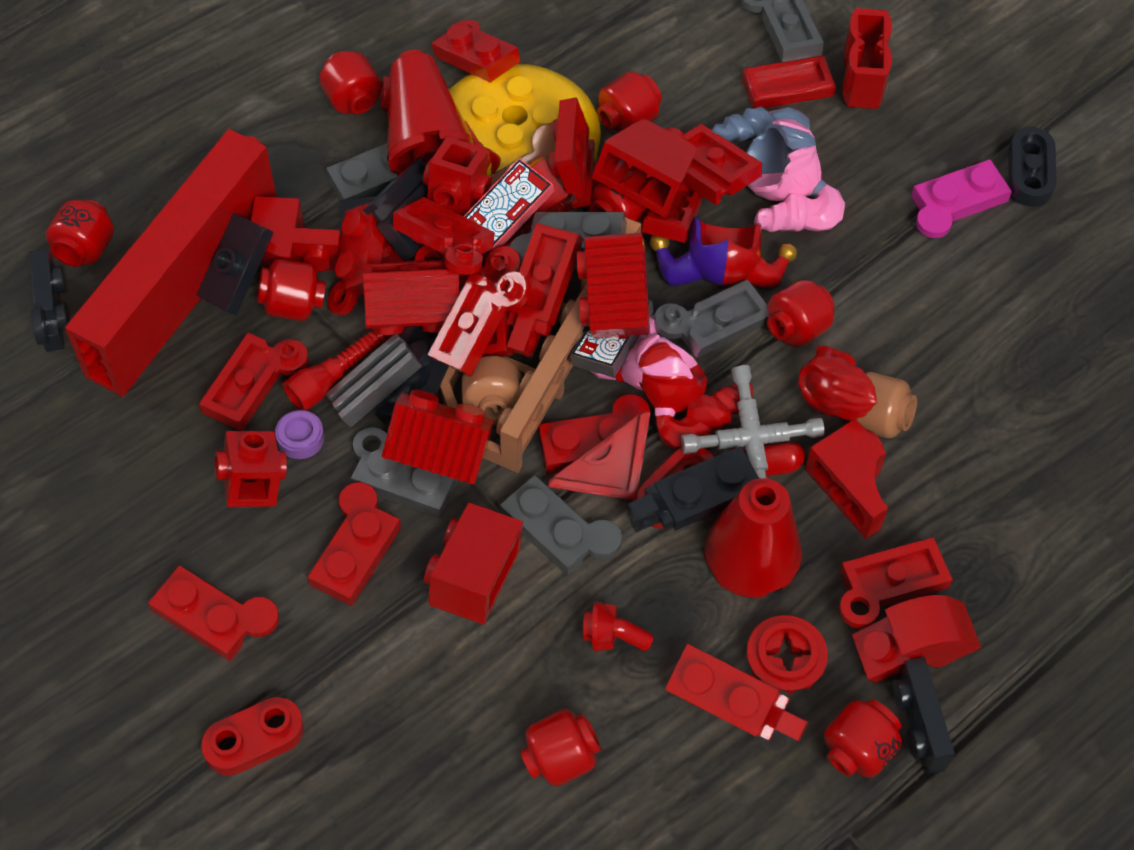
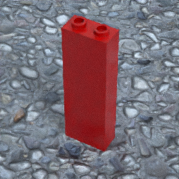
(162, 271)

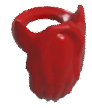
(836, 385)

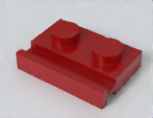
(573, 152)
(718, 166)

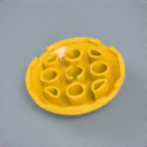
(515, 105)

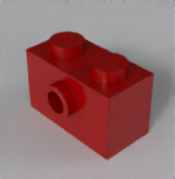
(474, 562)

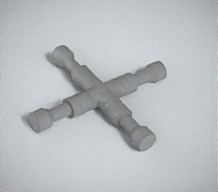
(751, 433)

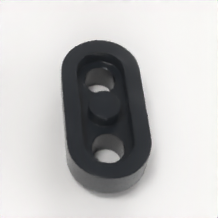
(1032, 170)

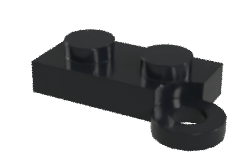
(49, 314)

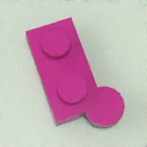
(957, 197)

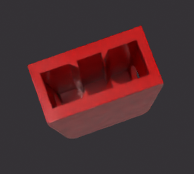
(646, 164)

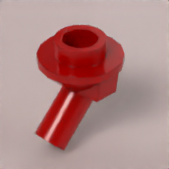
(603, 627)

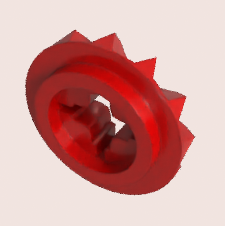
(802, 640)

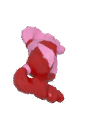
(673, 385)

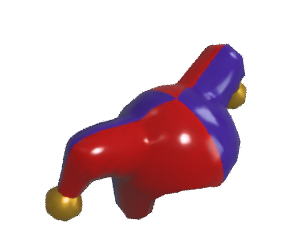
(722, 257)

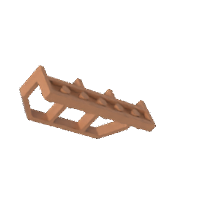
(537, 386)

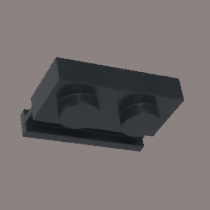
(399, 193)

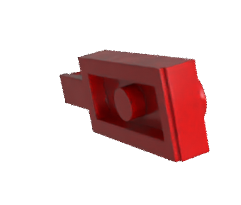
(549, 269)
(733, 695)

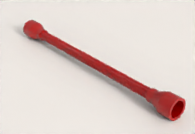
(312, 383)

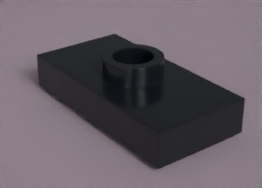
(234, 263)

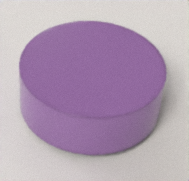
(299, 434)

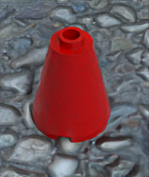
(420, 111)
(755, 541)

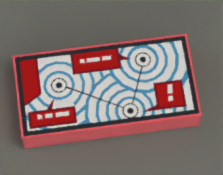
(511, 201)

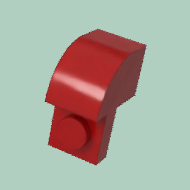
(290, 237)
(913, 629)

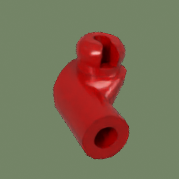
(783, 458)

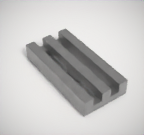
(373, 380)

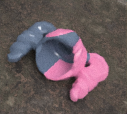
(788, 169)

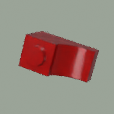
(846, 472)

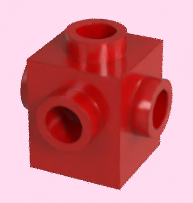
(453, 183)
(250, 468)

